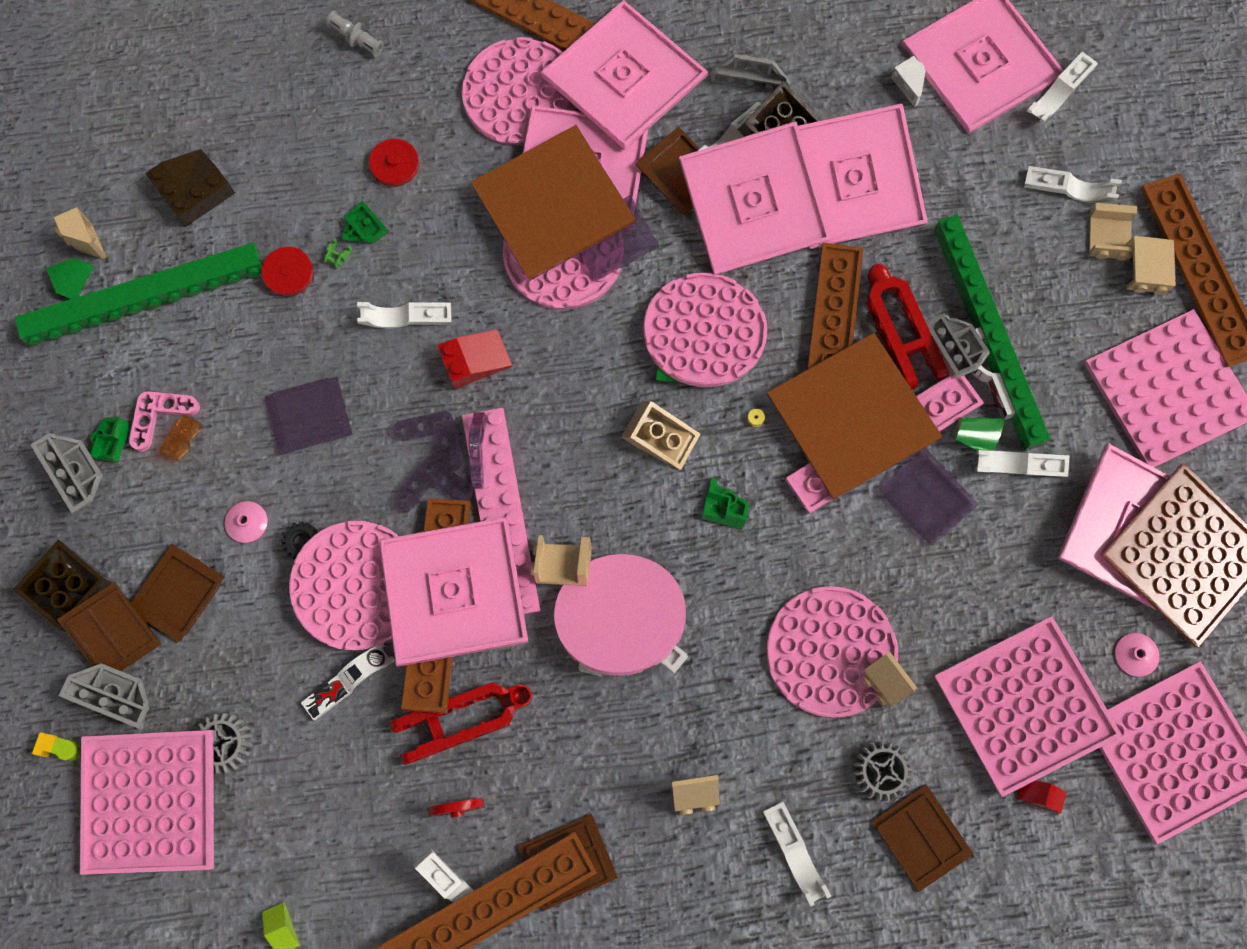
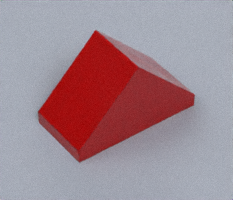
(1043, 795)

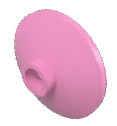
(255, 524)
(1127, 656)

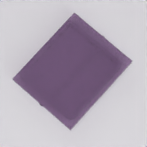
(621, 247)
(308, 415)
(928, 497)

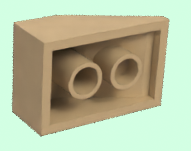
(660, 434)
(695, 793)

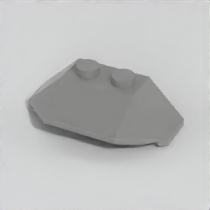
(749, 73)
(958, 345)
(69, 468)
(108, 693)

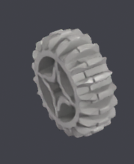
(219, 735)
(893, 777)

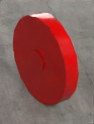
(394, 162)
(287, 271)
(457, 808)

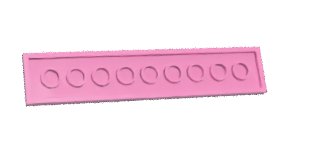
(943, 404)
(502, 499)

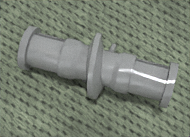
(354, 34)

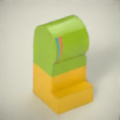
(62, 747)

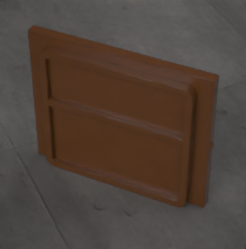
(664, 170)
(176, 593)
(109, 629)
(922, 838)
(594, 846)

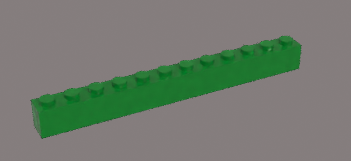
(139, 294)
(984, 314)

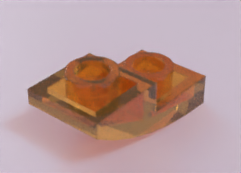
(179, 437)

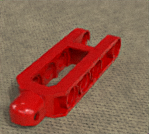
(881, 280)
(511, 700)

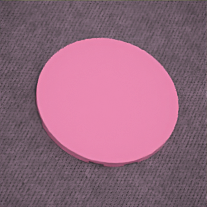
(505, 85)
(562, 287)
(705, 330)
(341, 586)
(623, 617)
(823, 646)

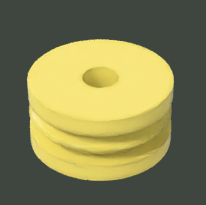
(760, 417)

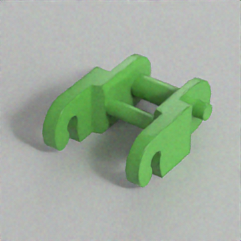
(342, 257)

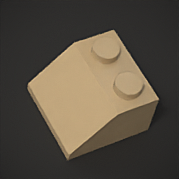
(79, 233)
(888, 680)

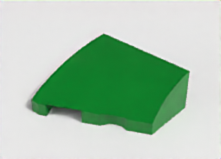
(978, 432)
(109, 439)
(724, 506)

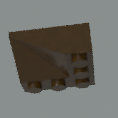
(778, 109)
(190, 185)
(60, 582)

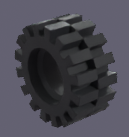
(292, 533)

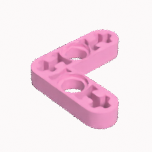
(156, 407)

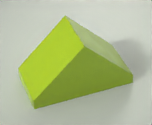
(279, 928)

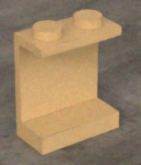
(1111, 231)
(1152, 265)
(561, 563)

